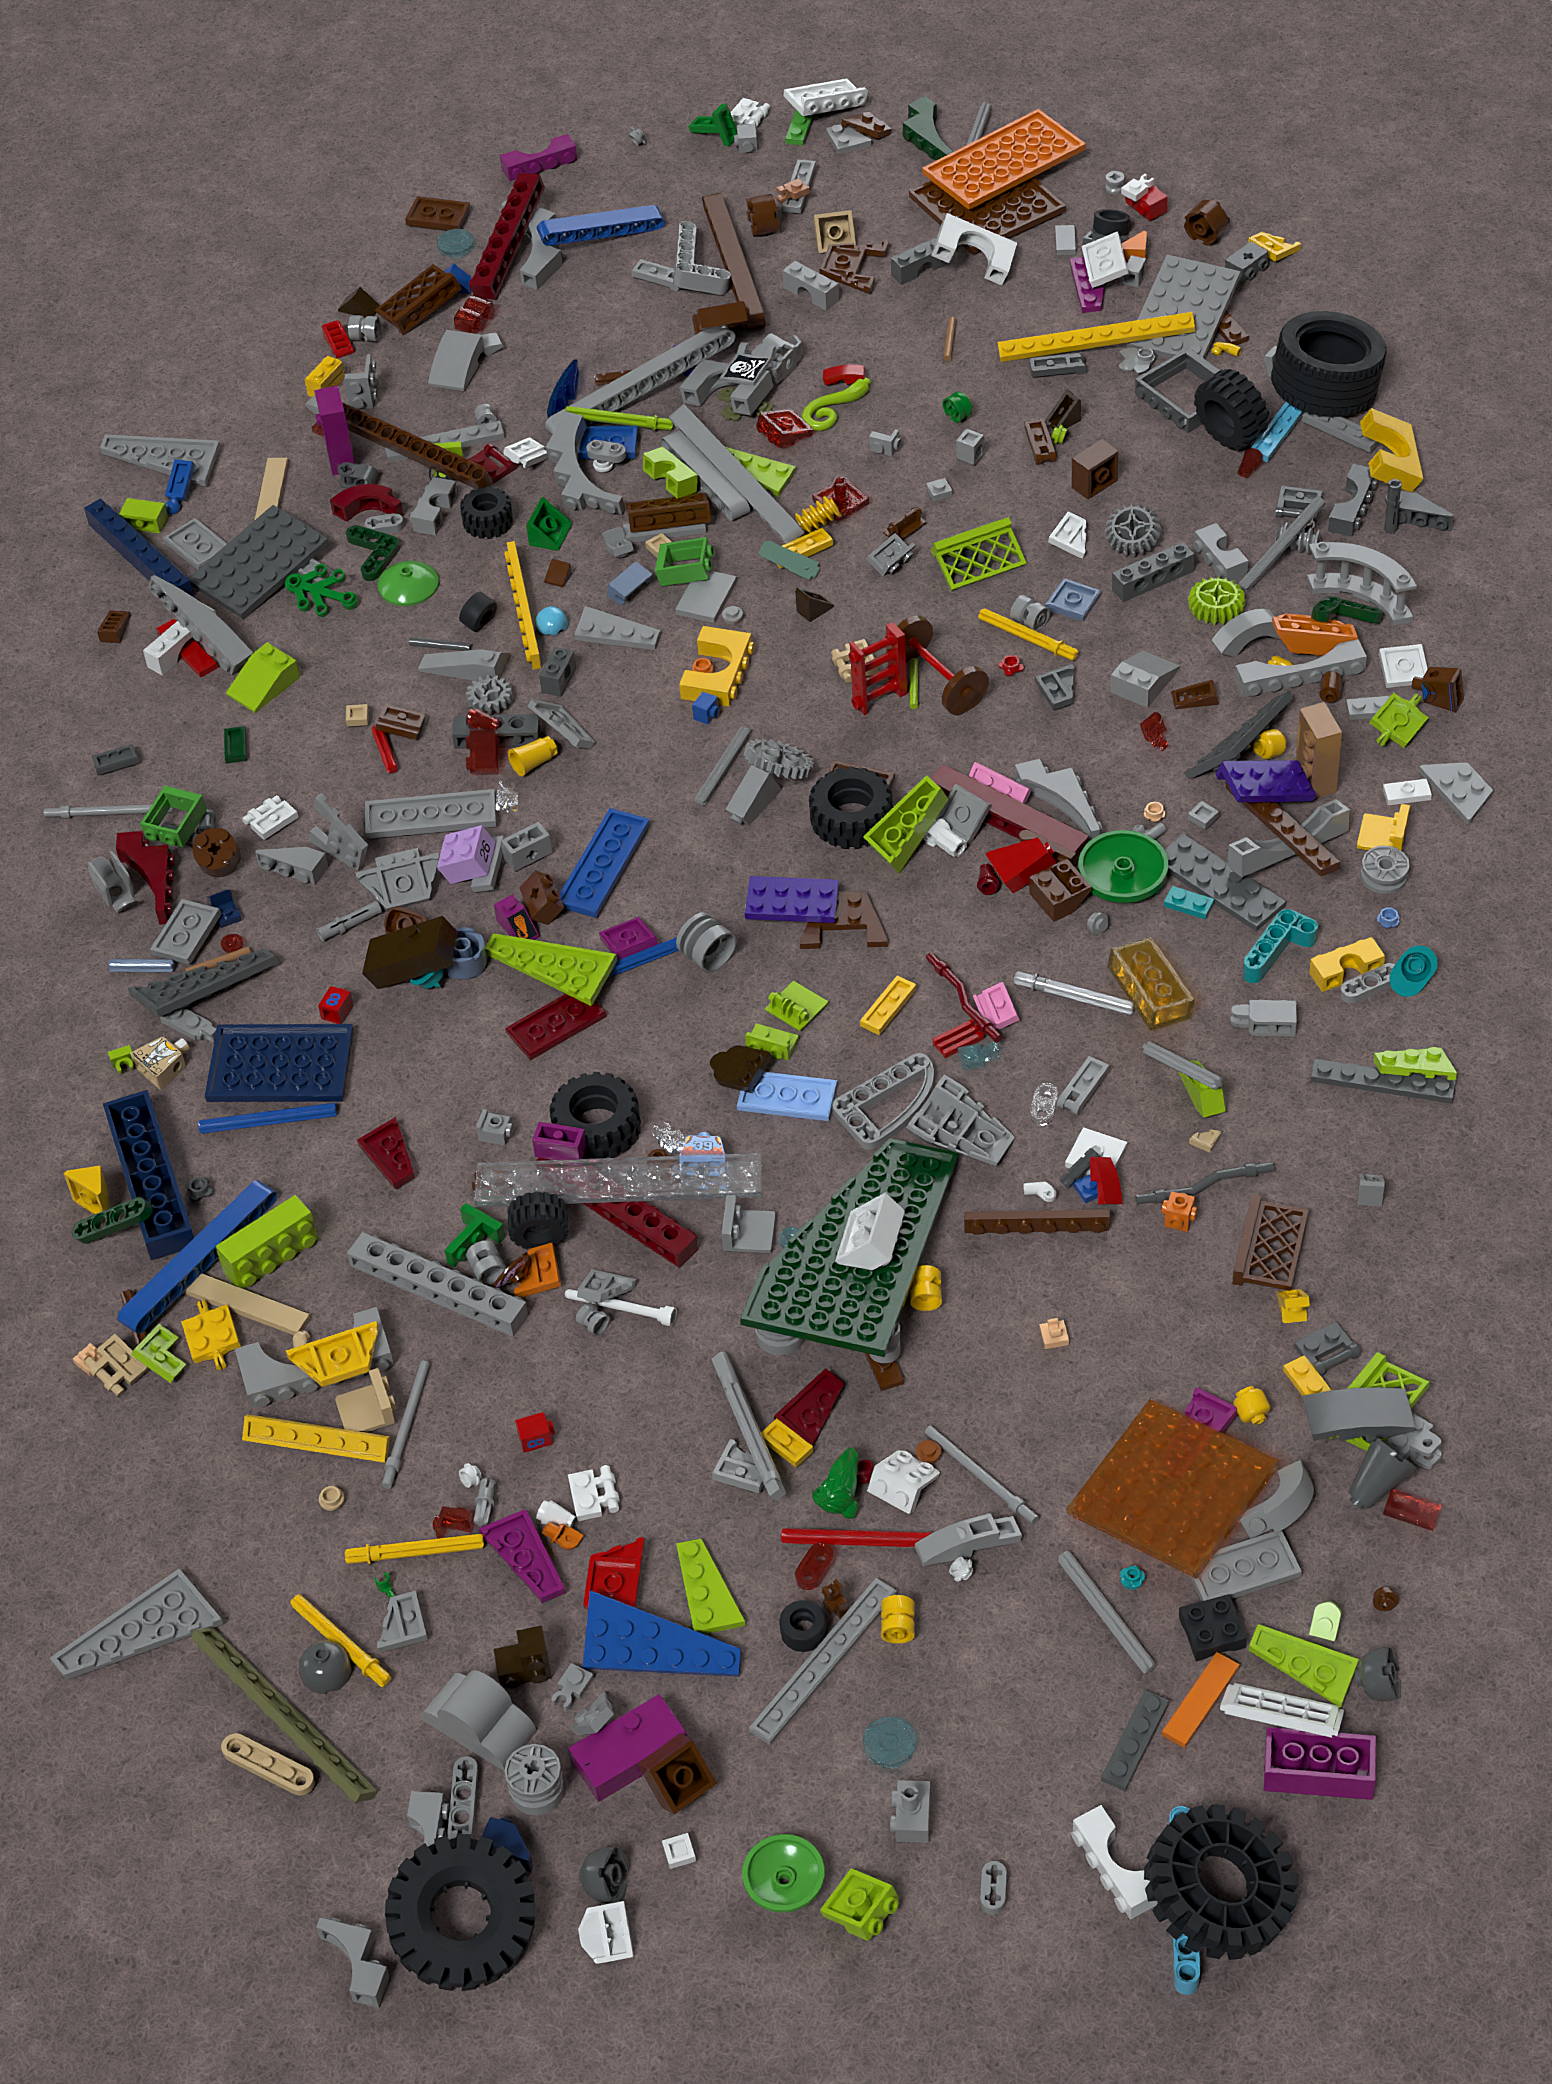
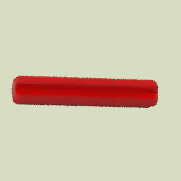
(384, 750)

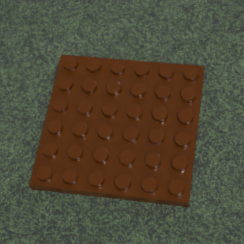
(1003, 214)

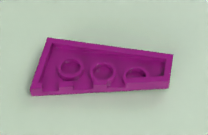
(1089, 298)
(1210, 1410)
(525, 1554)

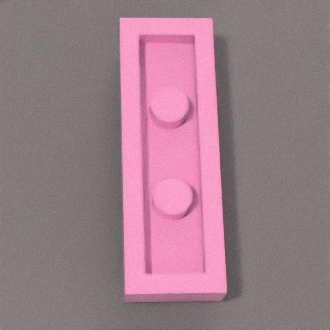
(1000, 782)

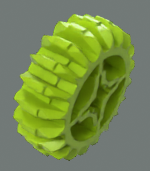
(1204, 595)

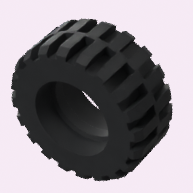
(1231, 409)
(843, 788)
(599, 1092)

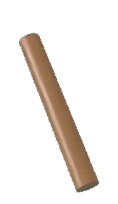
(949, 339)
(227, 957)

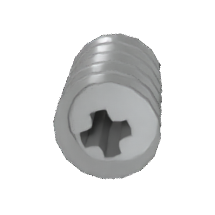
(1302, 540)

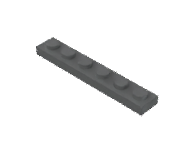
(1372, 1080)

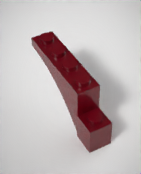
(153, 865)

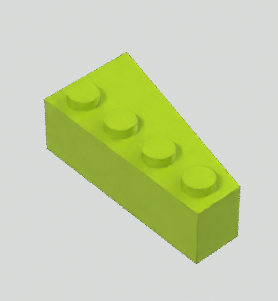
(907, 823)

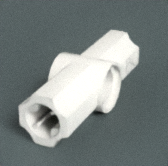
(941, 835)

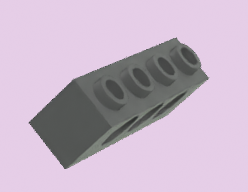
(1153, 572)
(512, 730)

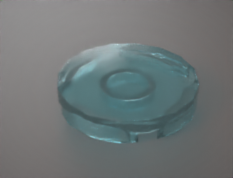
(455, 243)
(889, 1742)

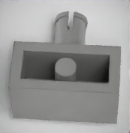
(912, 1811)

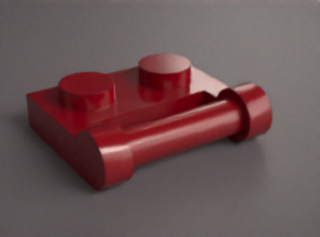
(491, 467)

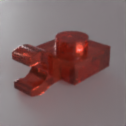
(1152, 730)

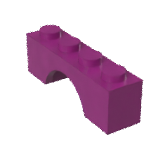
(559, 152)

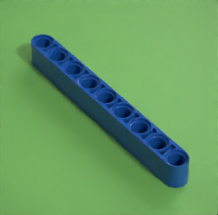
(194, 1258)

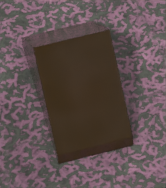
(359, 304)
(1066, 411)
(811, 604)

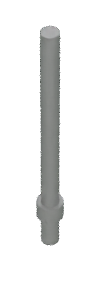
(66, 811)
(393, 1462)
(1015, 1503)

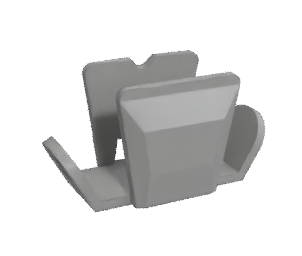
(782, 366)
(105, 879)

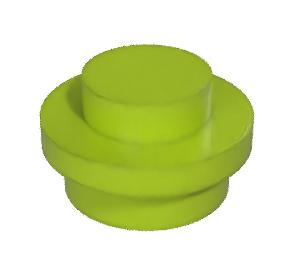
(1059, 434)

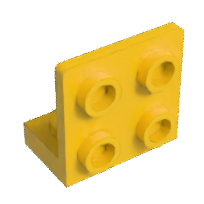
(1384, 830)

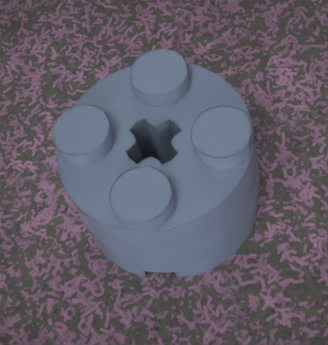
(468, 956)

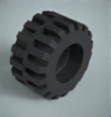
(486, 512)
(537, 1220)

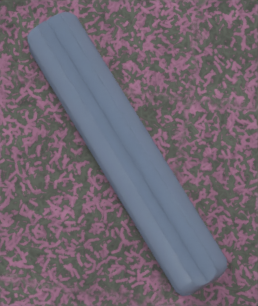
(141, 965)

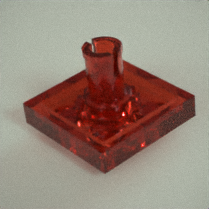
(843, 495)

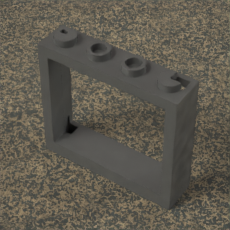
(1184, 360)

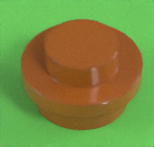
(928, 1451)

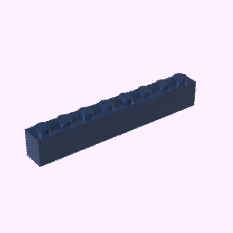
(133, 545)

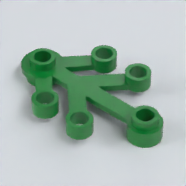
(319, 589)

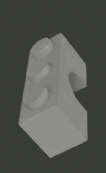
(822, 289)
(427, 514)
(1212, 545)

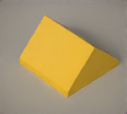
(89, 1188)

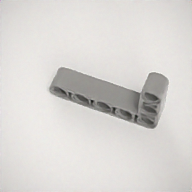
(695, 276)

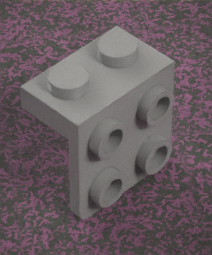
(362, 386)

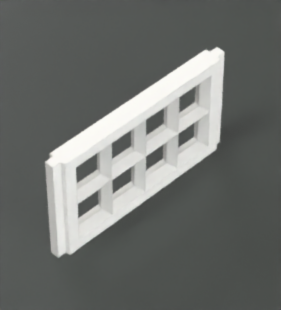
(1282, 1710)

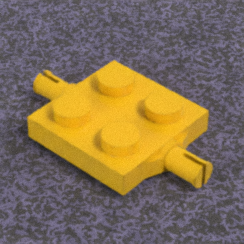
(211, 1334)

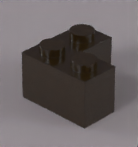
(523, 1661)

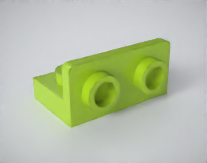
(777, 1042)

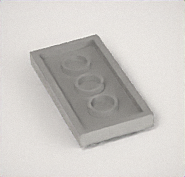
(1248, 1567)

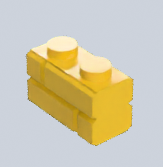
(325, 375)

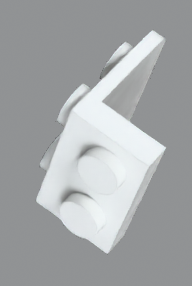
(901, 1479)

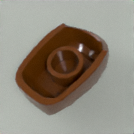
(400, 918)

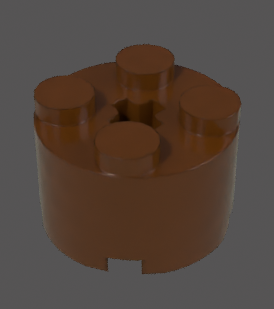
(762, 214)
(1206, 221)
(217, 841)

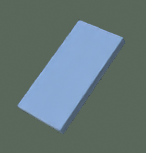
(790, 1096)

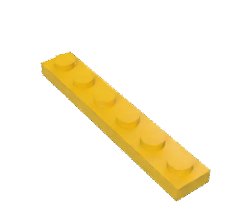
(316, 1438)

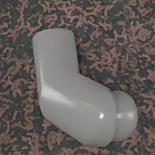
(1154, 832)

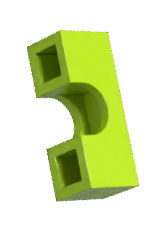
(679, 477)

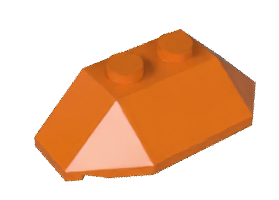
(1309, 636)

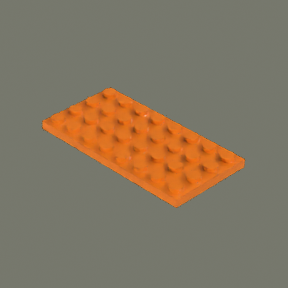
(1003, 159)

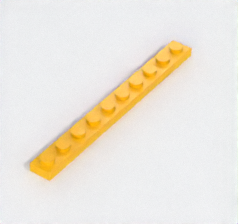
(1096, 336)

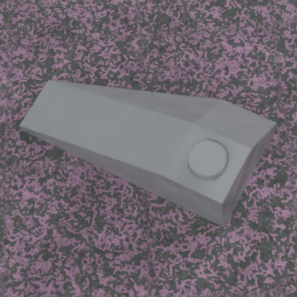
(466, 664)

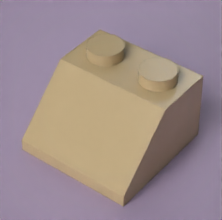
(833, 229)

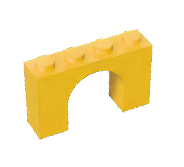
(1400, 440)
(723, 644)

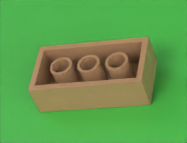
(1319, 748)

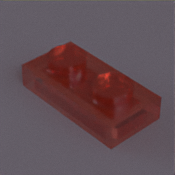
(1412, 1509)

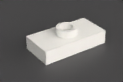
(1407, 792)

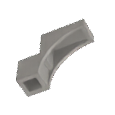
(357, 1942)

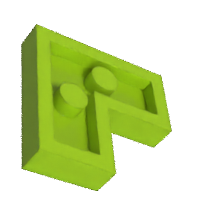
(155, 1355)

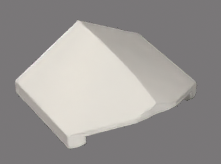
(606, 1933)

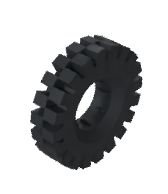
(450, 1865)
(1196, 1913)

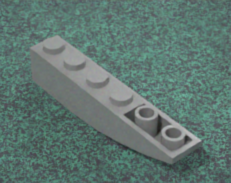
(203, 625)

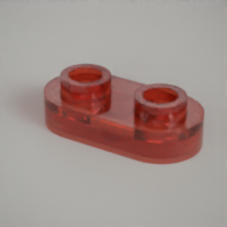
(812, 1567)

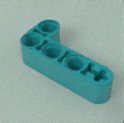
(1285, 927)

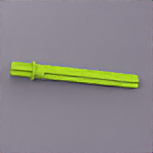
(622, 418)

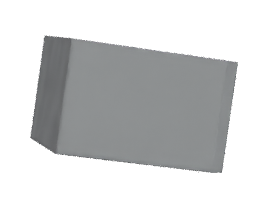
(1370, 1189)

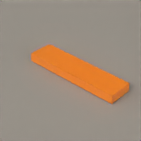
(1200, 1700)

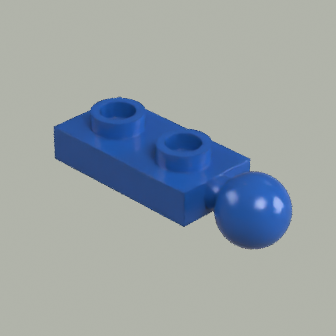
(178, 484)

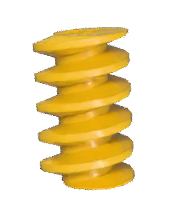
(817, 515)

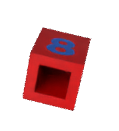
(335, 1005)
(534, 1432)

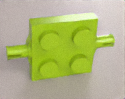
(1398, 720)

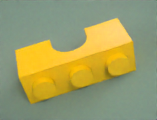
(1328, 968)

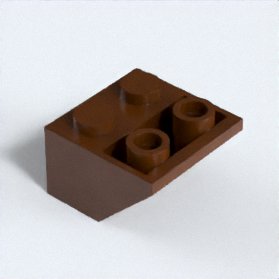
(1059, 889)

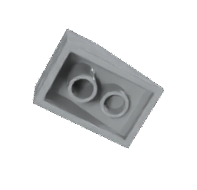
(1142, 677)

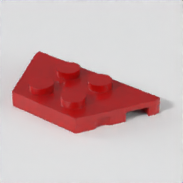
(616, 1573)

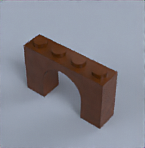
(730, 315)

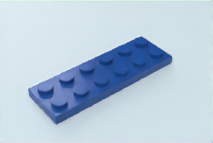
(603, 862)

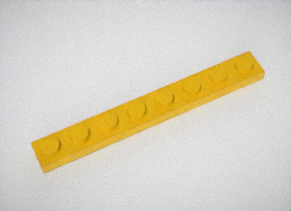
(523, 611)

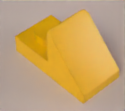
(1293, 1305)

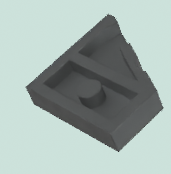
(1057, 686)

